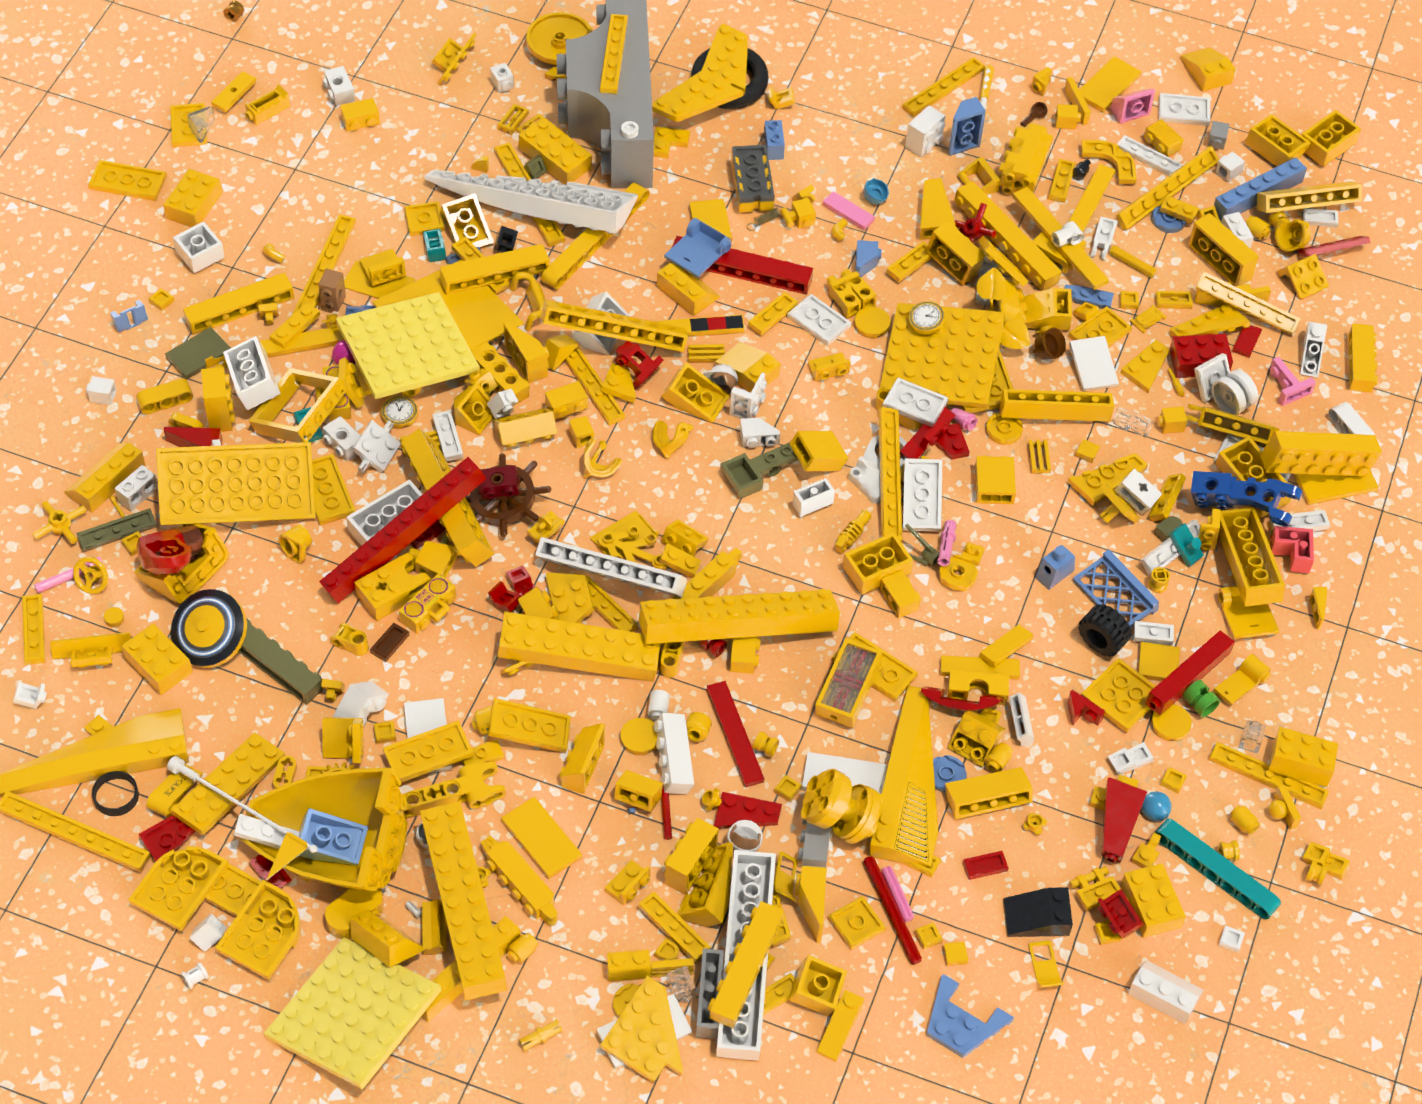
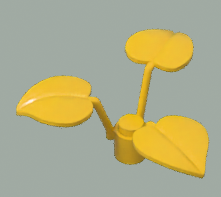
(994, 286)

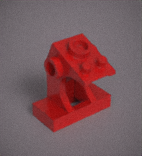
(644, 369)

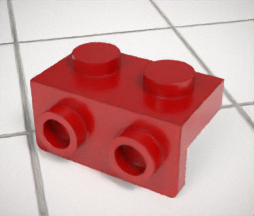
(1120, 913)

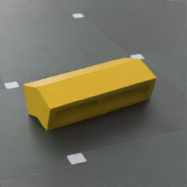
(433, 928)

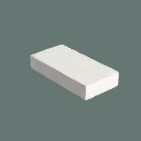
(1320, 217)

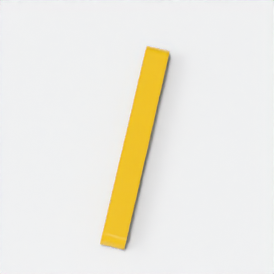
(585, 246)

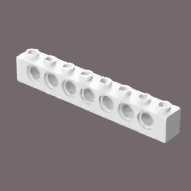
(611, 567)

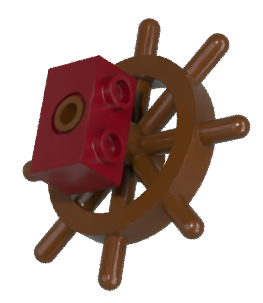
(500, 487)

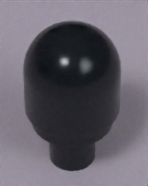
(1081, 169)

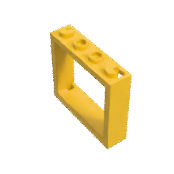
(289, 383)

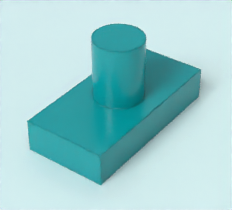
(1186, 544)

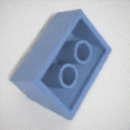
(967, 126)

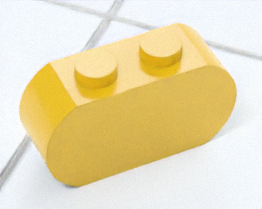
(348, 905)

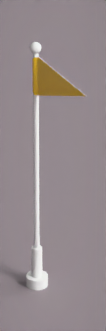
(291, 846)

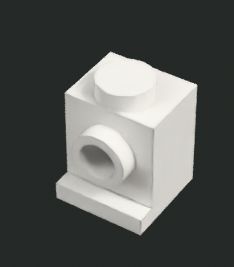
(502, 403)

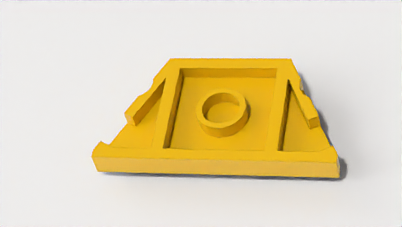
(570, 596)

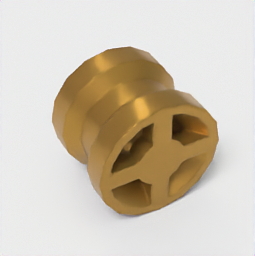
(234, 10)

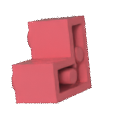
(1296, 544)

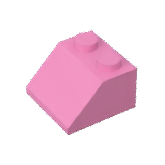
(1132, 105)

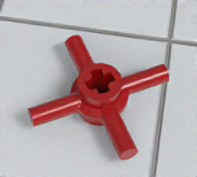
(975, 227)

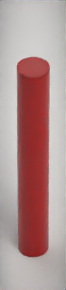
(666, 815)

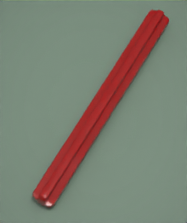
(892, 910)

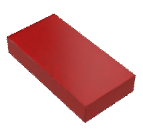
(1247, 341)
(985, 865)

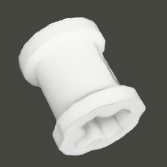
(194, 975)

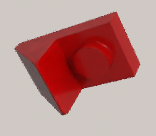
(1080, 706)

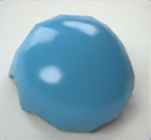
(875, 191)
(1156, 806)

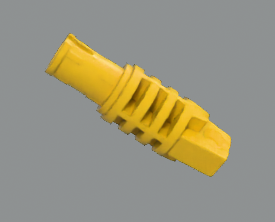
(852, 531)

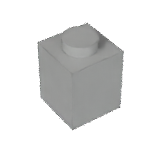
(1218, 135)

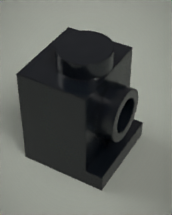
(505, 239)

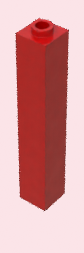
(1189, 672)

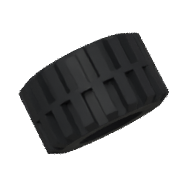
(1104, 630)

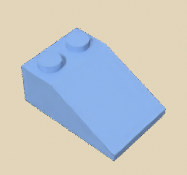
(334, 844)

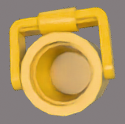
(295, 542)

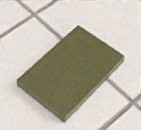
(191, 355)

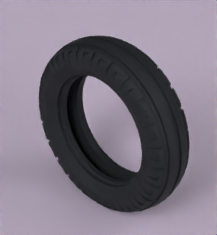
(753, 90)

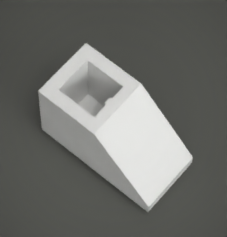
(758, 433)

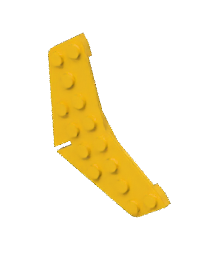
(716, 84)

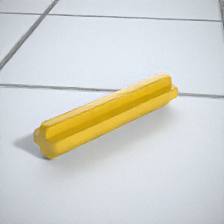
(1133, 261)

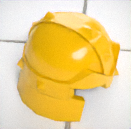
(1292, 235)

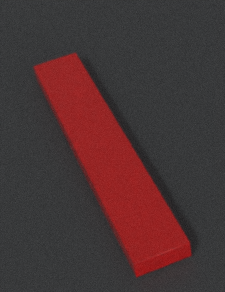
(735, 734)

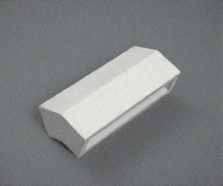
(1020, 700)

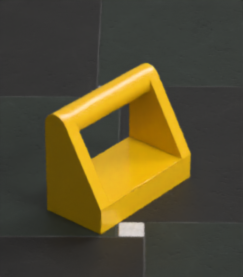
(985, 172)

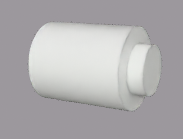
(658, 704)

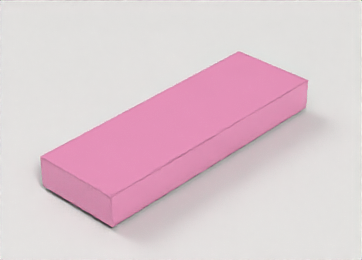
(848, 210)

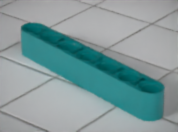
(1218, 869)

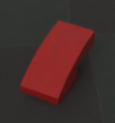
(520, 580)
(262, 867)

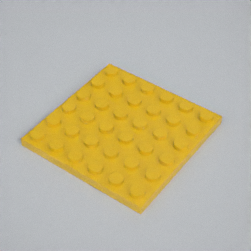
(951, 361)

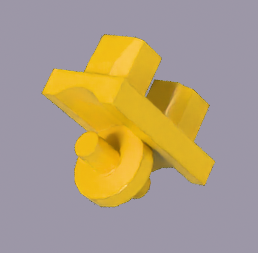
(545, 527)

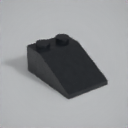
(1039, 913)

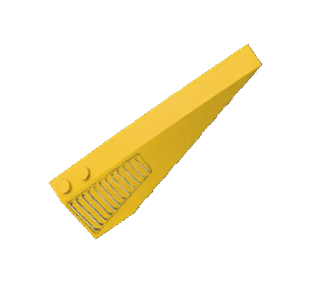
(909, 809)

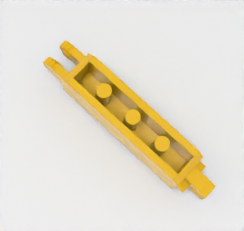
(1232, 424)
(713, 576)
(521, 879)

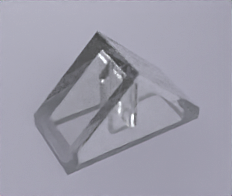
(201, 122)

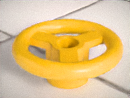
(92, 574)

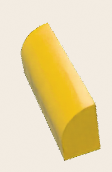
(989, 792)

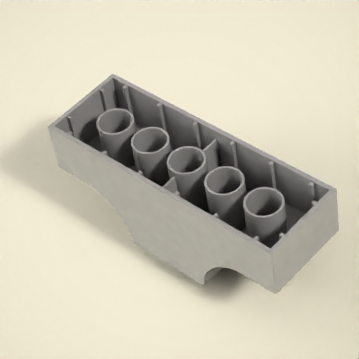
(599, 115)

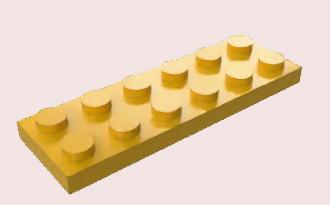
(234, 776)

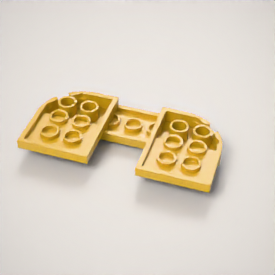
(265, 915)

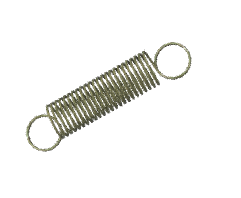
(766, 217)

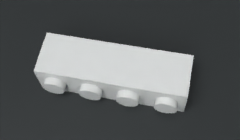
(674, 753)

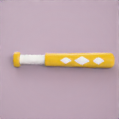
(986, 85)

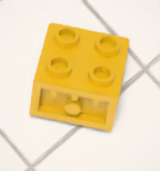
(383, 267)
(1306, 276)
(343, 738)

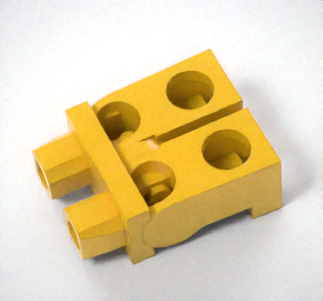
(851, 292)

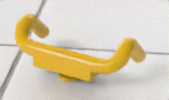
(534, 295)

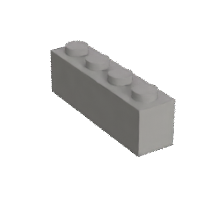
(815, 845)
(710, 977)

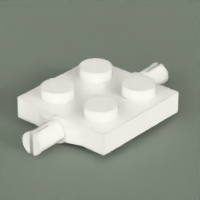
(376, 446)

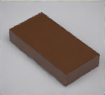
(389, 642)

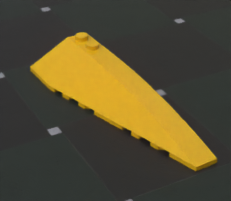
(128, 747)

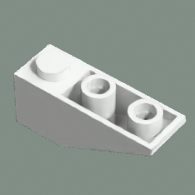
(1313, 349)

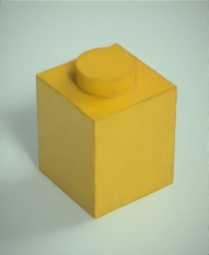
(1067, 116)
(1172, 420)
(580, 431)

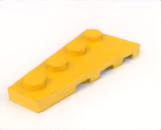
(1212, 322)

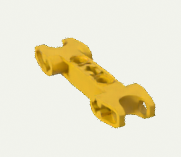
(468, 788)

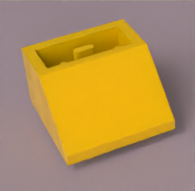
(975, 737)

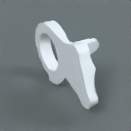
(867, 471)

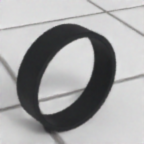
(111, 776)

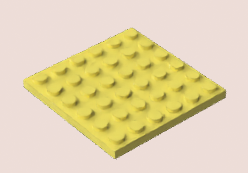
(407, 345)
(352, 1013)

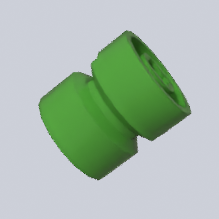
(1203, 700)

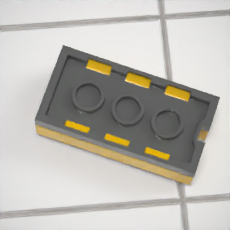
(752, 178)

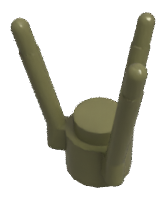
(929, 554)

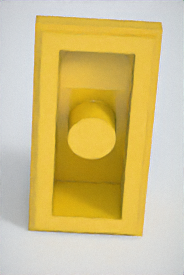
(1318, 604)

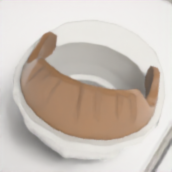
(723, 376)
(745, 836)

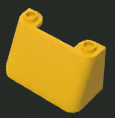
(189, 580)

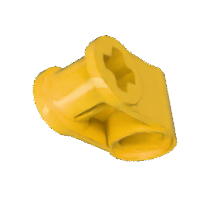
(348, 639)

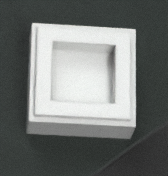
(1231, 939)

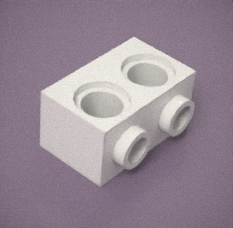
(136, 488)

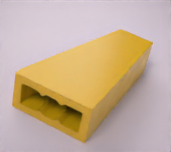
(934, 208)

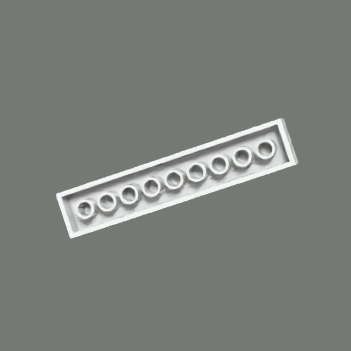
(750, 885)

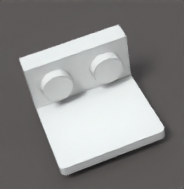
(746, 404)

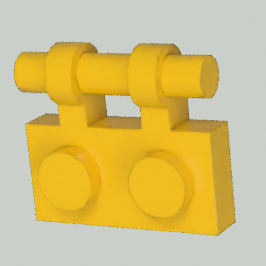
(1090, 893)

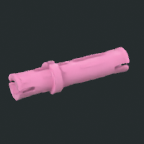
(948, 537)

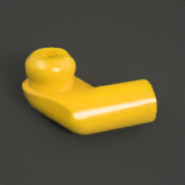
(837, 229)
(269, 250)

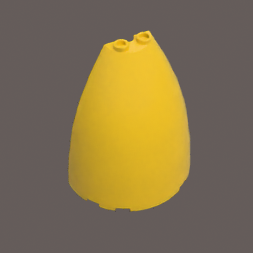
(356, 795)

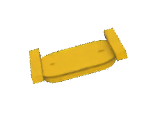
(1147, 318)

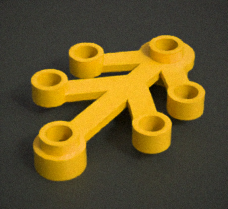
(630, 548)

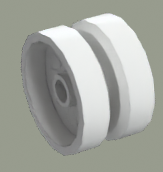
(1234, 392)

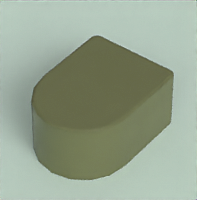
(1167, 526)

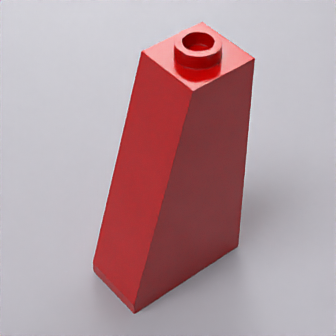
(1121, 812)

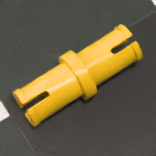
(540, 1035)

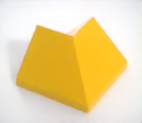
(472, 409)

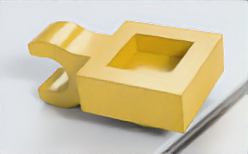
(1146, 854)

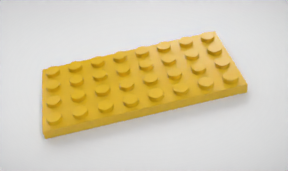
(235, 483)

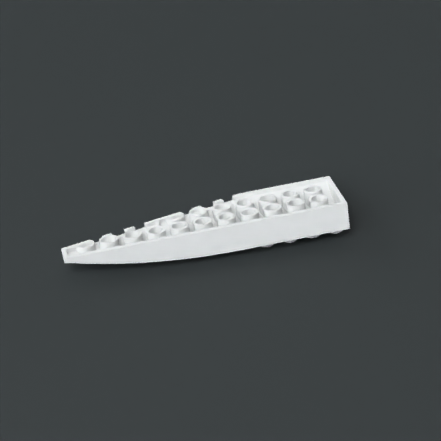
(570, 203)

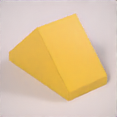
(559, 349)

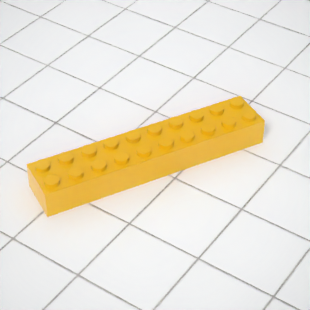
(738, 616)
(463, 901)

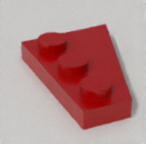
(165, 836)

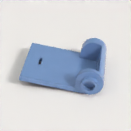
(698, 248)

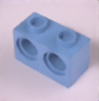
(774, 139)

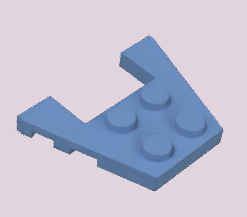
(956, 1027)

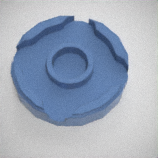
(1166, 222)
(947, 770)

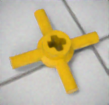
(59, 522)

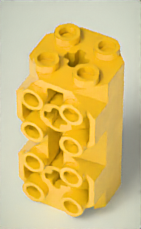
(1025, 158)

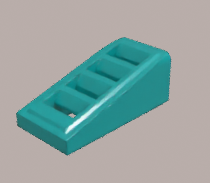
(434, 246)

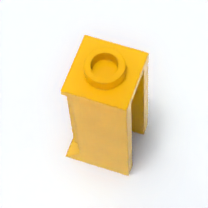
(267, 105)

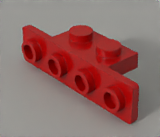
(927, 436)

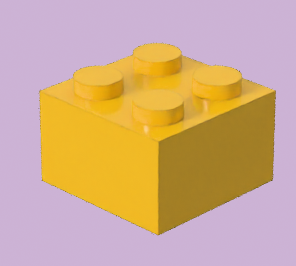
(818, 985)

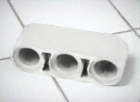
(1348, 420)

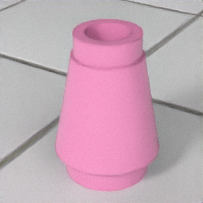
(965, 419)

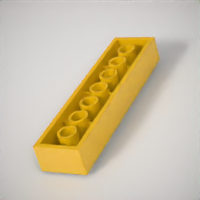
(460, 520)
(578, 647)

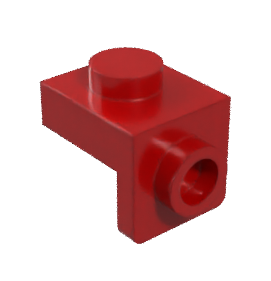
(503, 598)

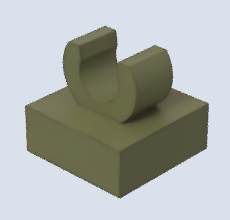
(535, 167)

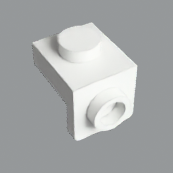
(29, 695)

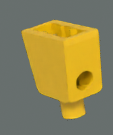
(434, 559)

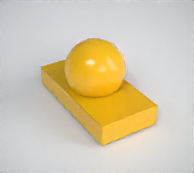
(1284, 807)

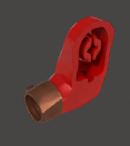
(169, 549)

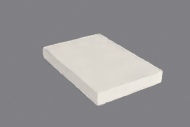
(1184, 109)
(819, 319)
(1093, 363)
(915, 402)

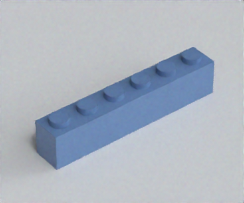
(1245, 196)

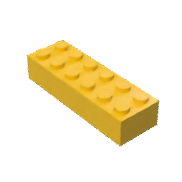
(1320, 453)
(1250, 557)

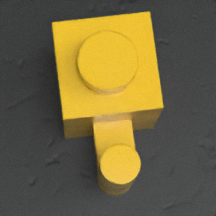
(801, 212)

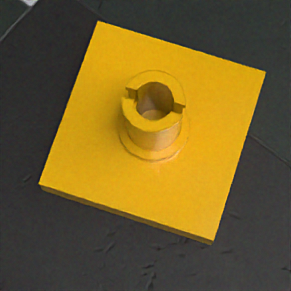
(1118, 505)

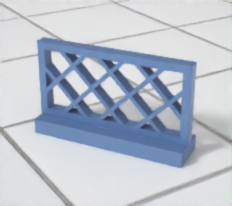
(1126, 578)

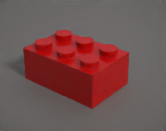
(1193, 350)

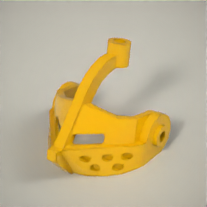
(661, 438)
(591, 467)

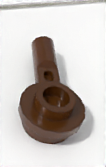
(1038, 110)

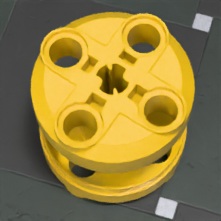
(847, 808)

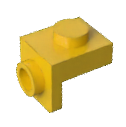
(781, 98)

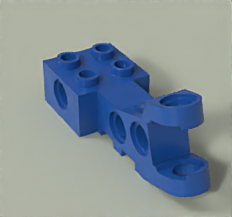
(1224, 491)

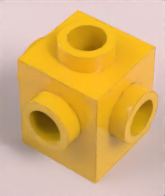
(484, 379)

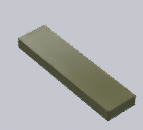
(116, 530)

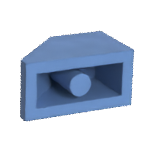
(867, 256)

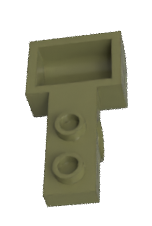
(746, 473)

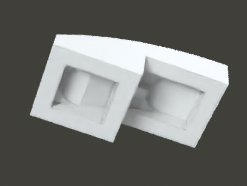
(1131, 759)

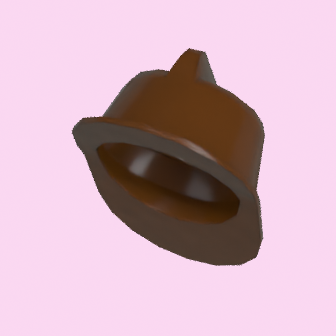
(1050, 344)

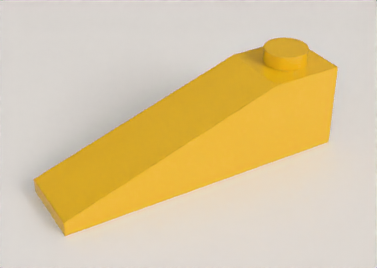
(710, 896)

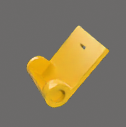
(1247, 620)

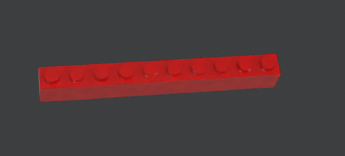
(403, 529)

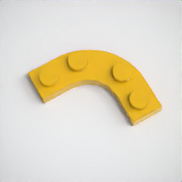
(1123, 161)

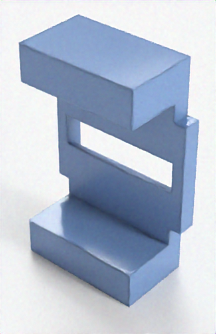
(122, 322)

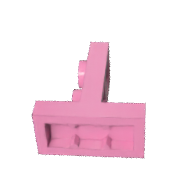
(1291, 386)

